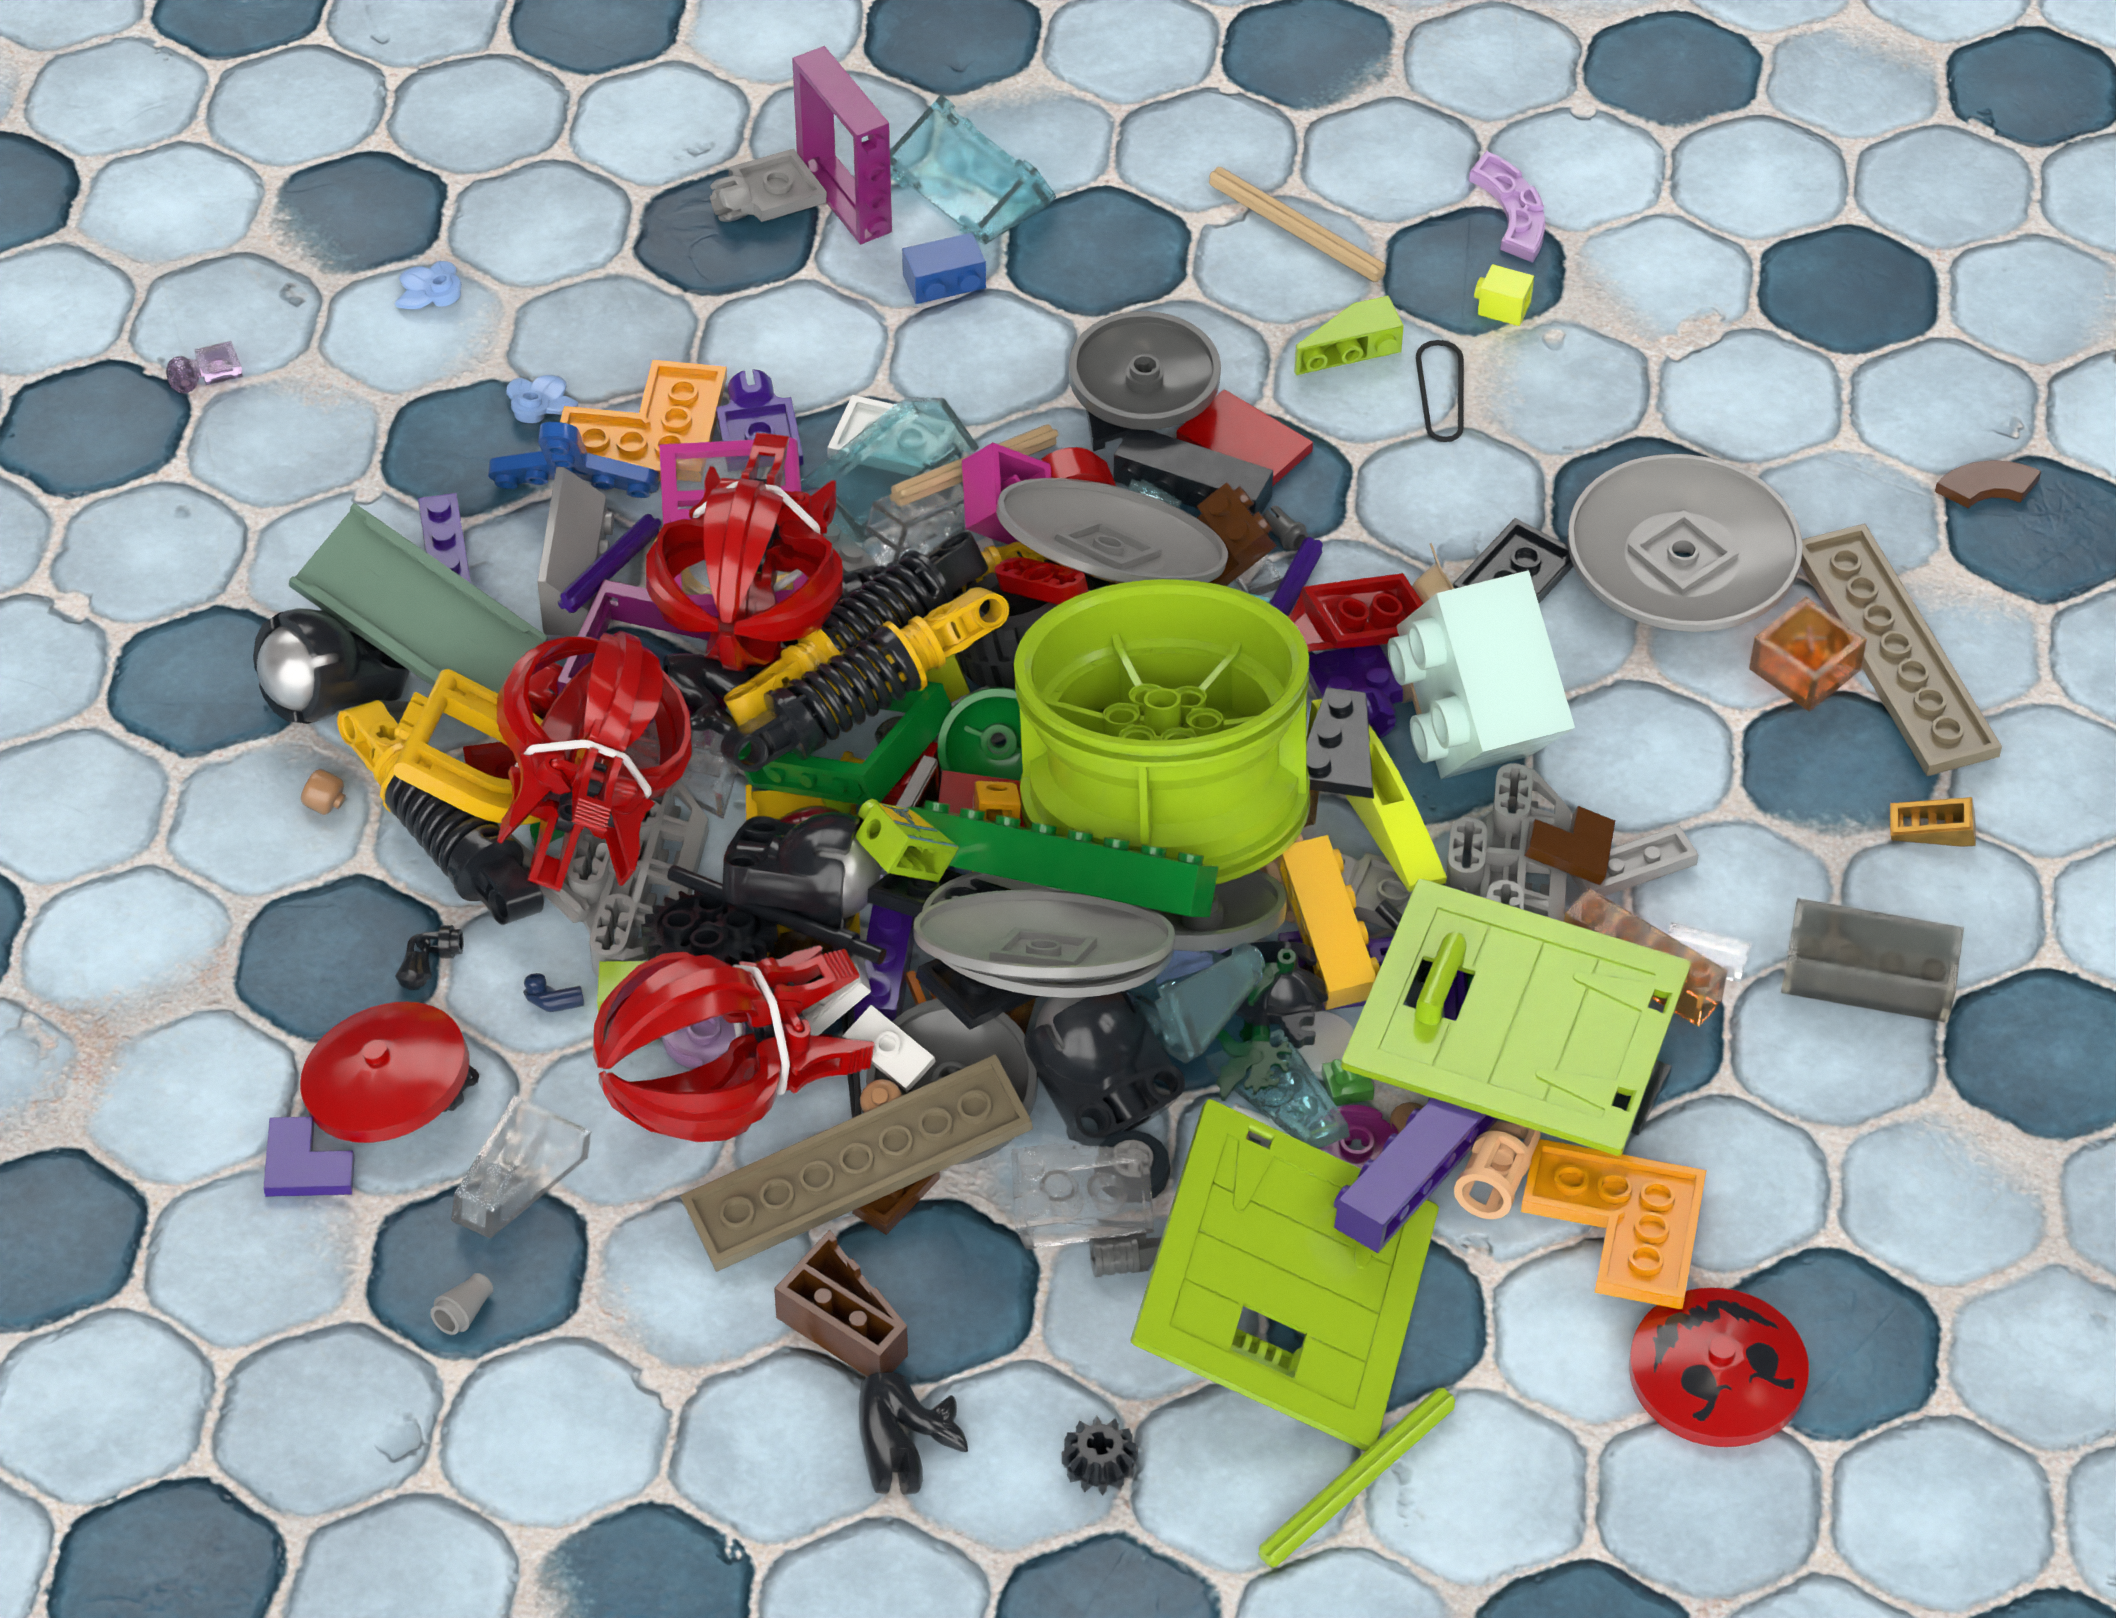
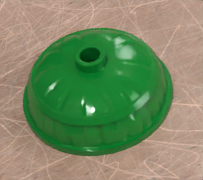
(967, 733)

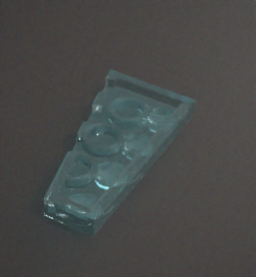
(1298, 1101)

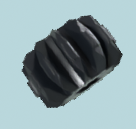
(1099, 1455)

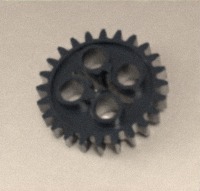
(707, 927)

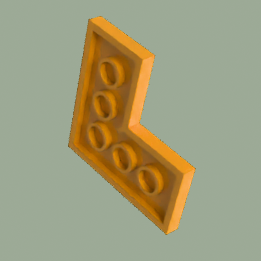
(674, 410)
(1642, 1203)

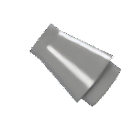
(459, 1306)

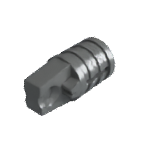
(1122, 1254)

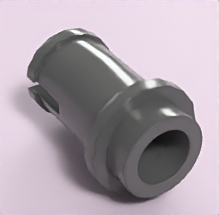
(1287, 530)

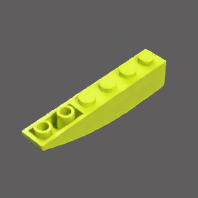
(1394, 818)

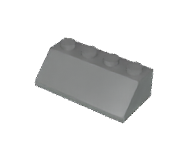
(571, 544)

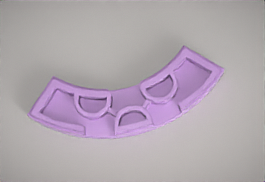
(1518, 200)

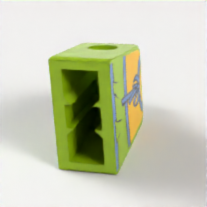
(891, 831)

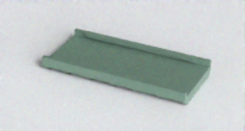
(412, 604)

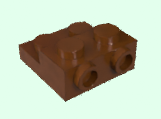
(1240, 530)

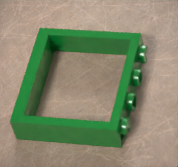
(878, 773)

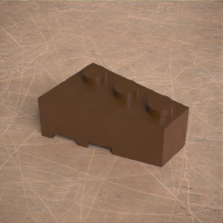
(841, 1311)

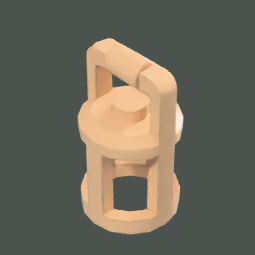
(1500, 1161)

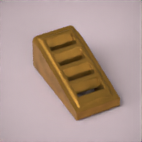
(1948, 834)

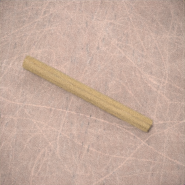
(1297, 224)
(951, 473)

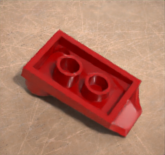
(1354, 611)

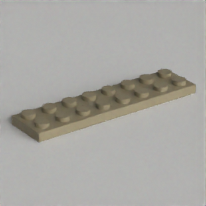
(1900, 651)
(856, 1162)

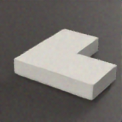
(832, 1007)

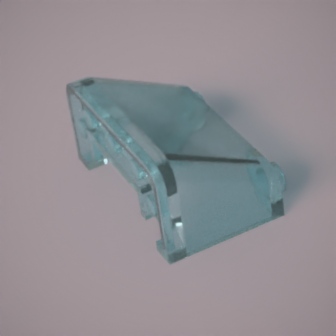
(967, 174)
(1198, 997)

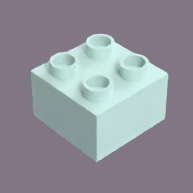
(1480, 676)

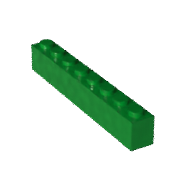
(1075, 861)

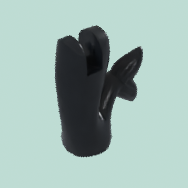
(699, 676)
(887, 1449)

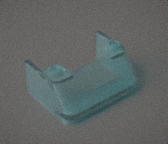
(895, 447)

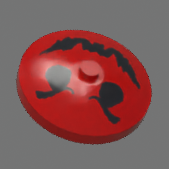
(1719, 1368)

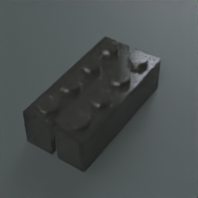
(1872, 960)

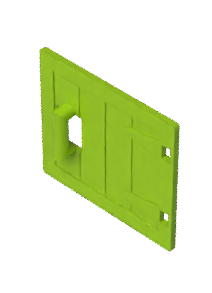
(1544, 1029)
(1262, 1236)

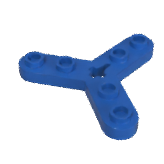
(564, 447)

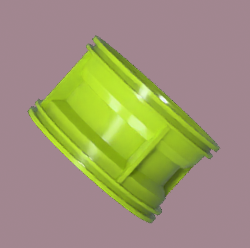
(1167, 721)

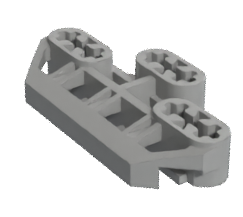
(1500, 843)
(626, 905)

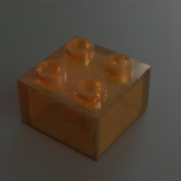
(1807, 653)

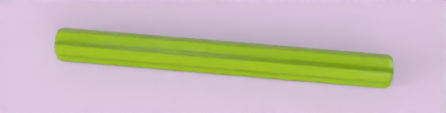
(1356, 1477)

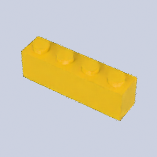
(1327, 920)

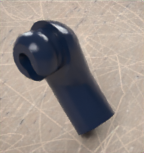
(548, 998)

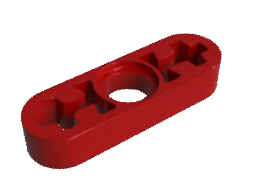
(1040, 580)

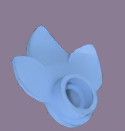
(429, 285)
(534, 399)

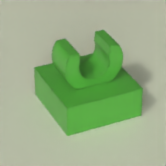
(1345, 1086)

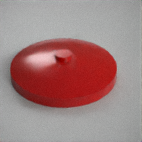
(384, 1072)

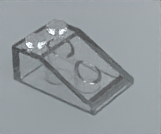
(1080, 1193)

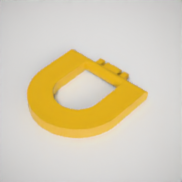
(440, 773)

